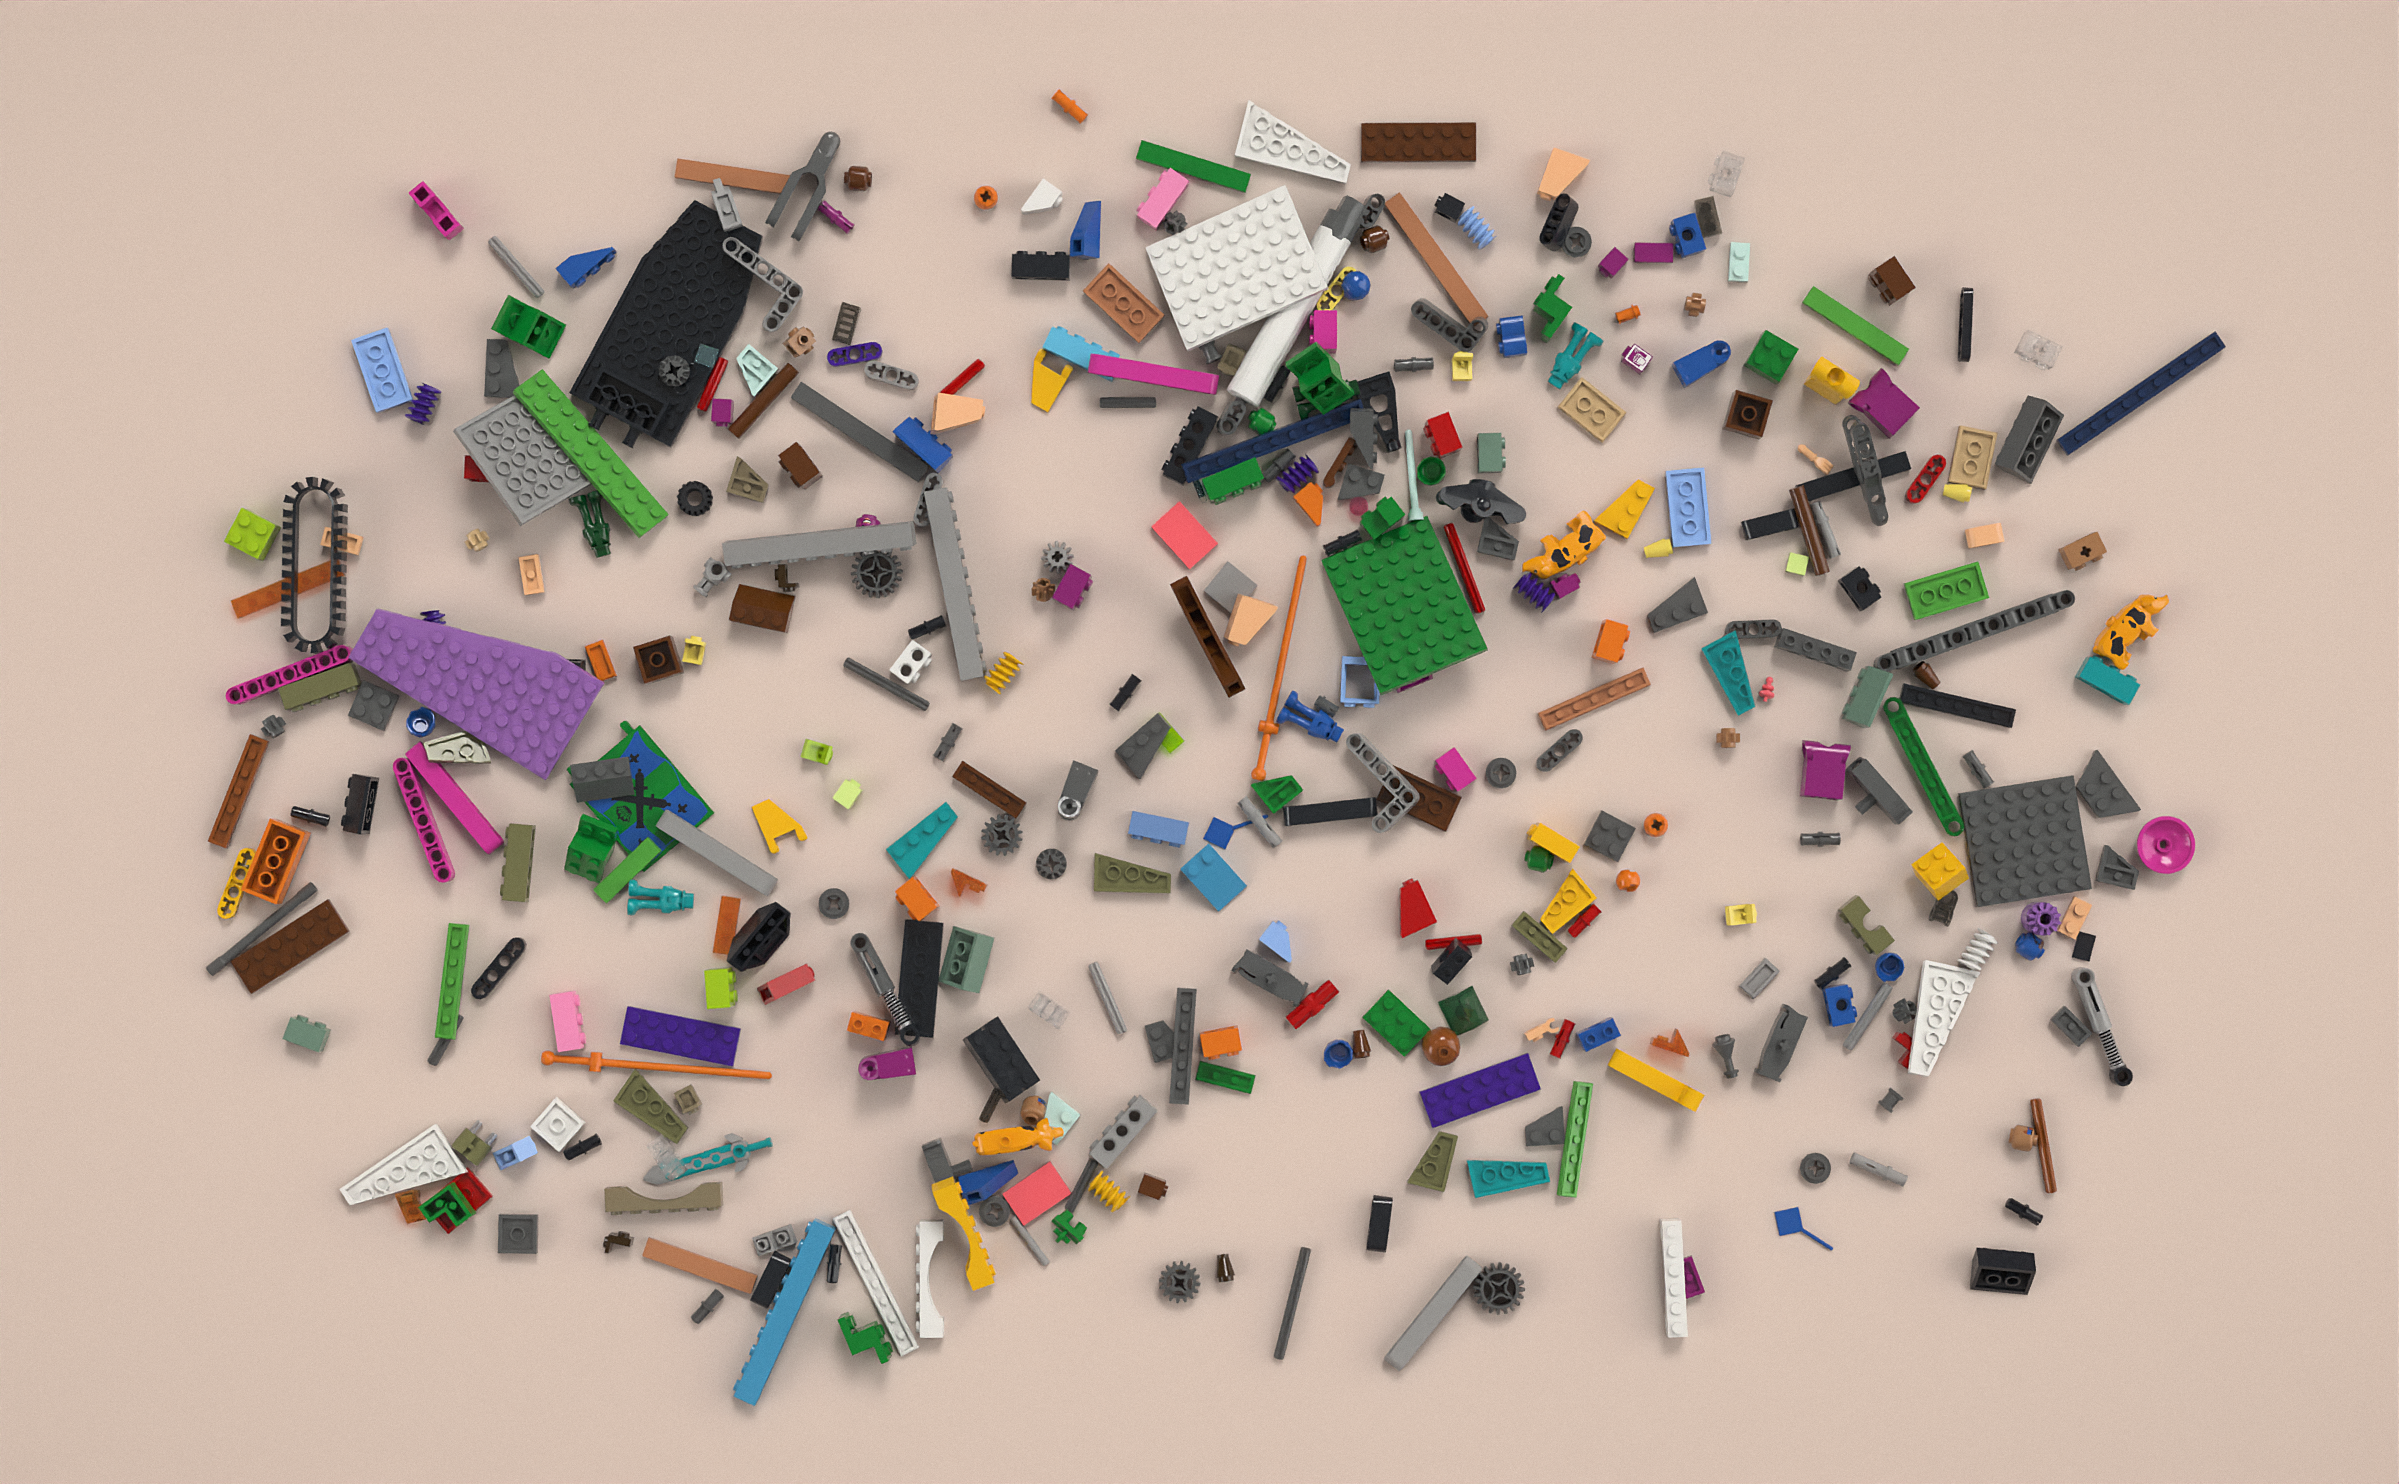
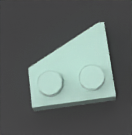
(755, 369)
(1060, 1115)

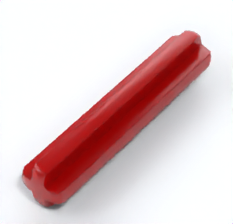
(964, 377)
(712, 384)
(1441, 943)

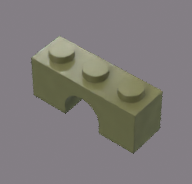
(1853, 913)

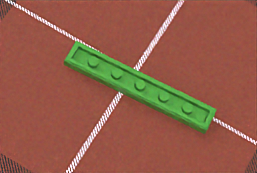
(1855, 325)
(452, 981)
(1574, 1139)

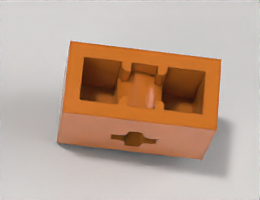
(868, 1025)

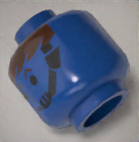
(2029, 946)

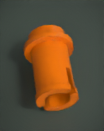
(1628, 314)

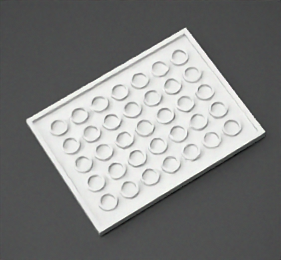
(1236, 268)

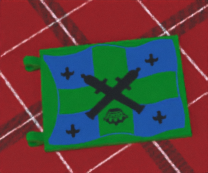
(656, 788)

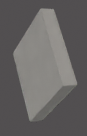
(1228, 584)

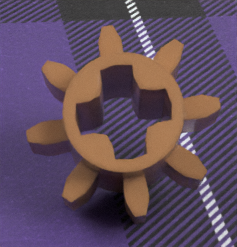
(1695, 304)
(1043, 589)
(1728, 738)

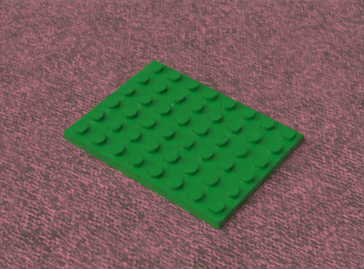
(1404, 605)

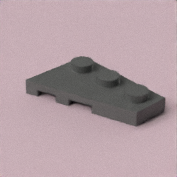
(500, 370)
(1678, 608)
(1143, 744)

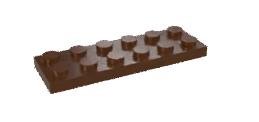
(1418, 142)
(290, 946)

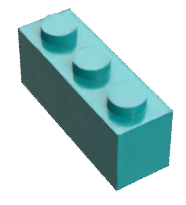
(2108, 680)

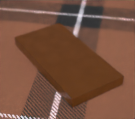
(1435, 803)

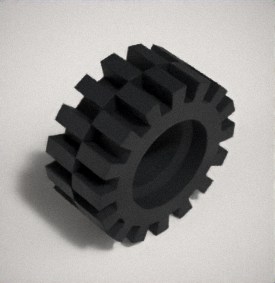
(683, 498)

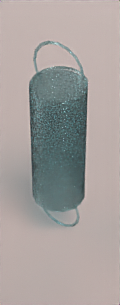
(1198, 487)

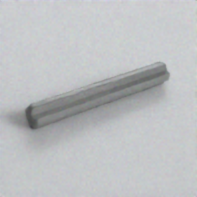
(516, 267)
(1107, 998)
(1867, 1016)

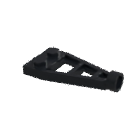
(1374, 387)

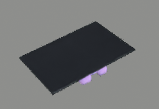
(2083, 946)

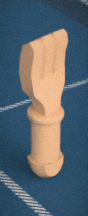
(1821, 463)

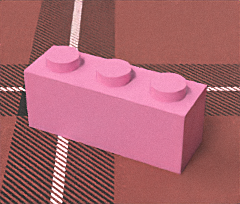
(1162, 198)
(567, 1021)

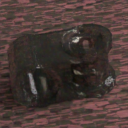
(1945, 909)

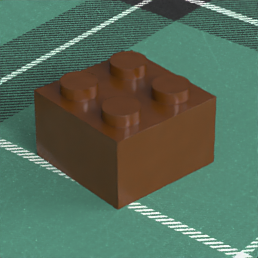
(1891, 281)
(1747, 414)
(800, 465)
(658, 659)

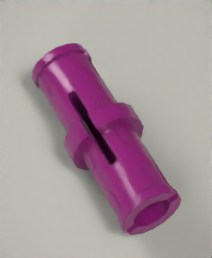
(835, 217)

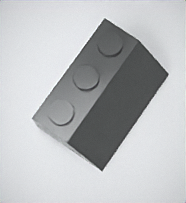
(602, 779)

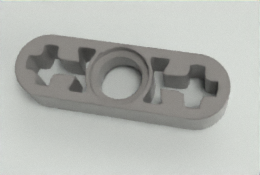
(907, 374)
(927, 484)

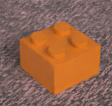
(1610, 641)
(916, 898)
(1221, 1042)

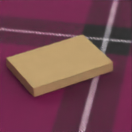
(1591, 409)
(1972, 457)

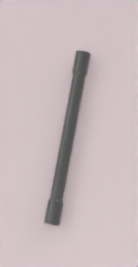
(301, 896)

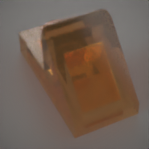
(962, 879)
(1675, 1045)
(409, 1203)

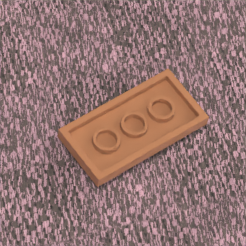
(1123, 303)

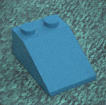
(1213, 877)

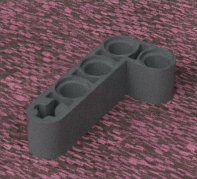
(1446, 321)

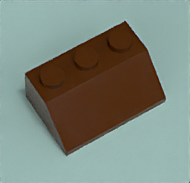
(762, 608)

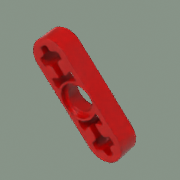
(1938, 470)

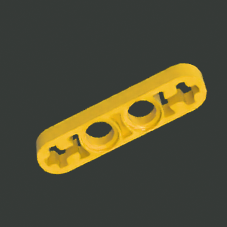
(233, 881)

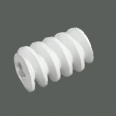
(1978, 950)

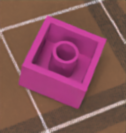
(1324, 329)

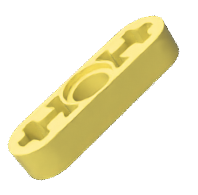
(1324, 298)

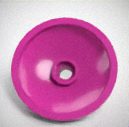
(2178, 844)

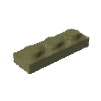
(1539, 936)

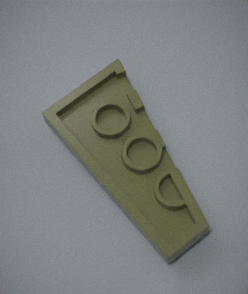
(1123, 876)
(646, 1104)

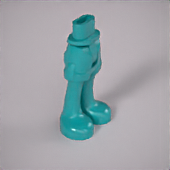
(1566, 365)
(669, 899)

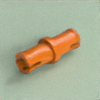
(1069, 106)

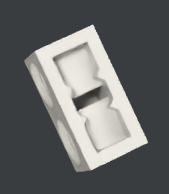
(907, 659)

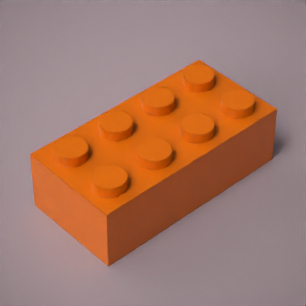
(275, 861)

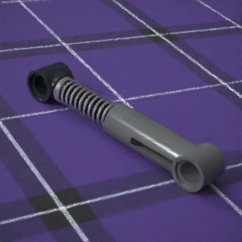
(884, 987)

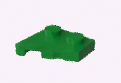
(1277, 791)

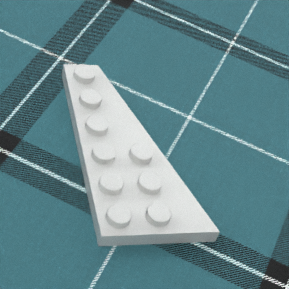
(1280, 145)
(1938, 1006)
(418, 1162)

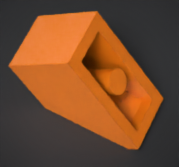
(1311, 502)

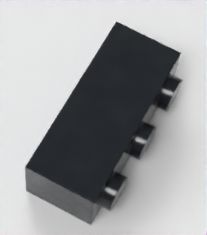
(1040, 266)

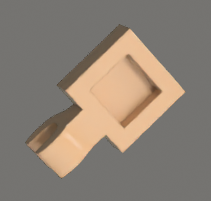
(1537, 1032)

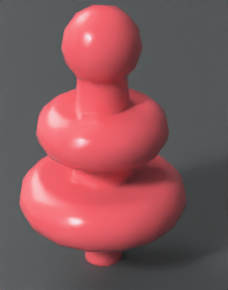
(1767, 688)

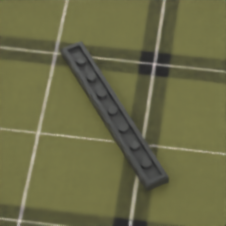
(859, 431)

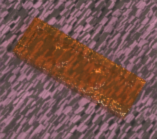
(726, 924)

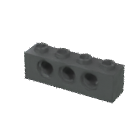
(1815, 649)

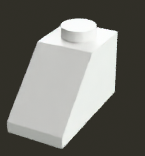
(1043, 198)

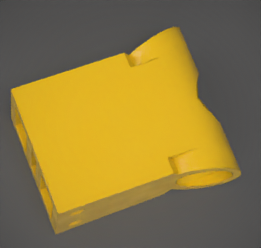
(1831, 381)

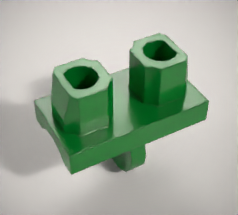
(1062, 1222)

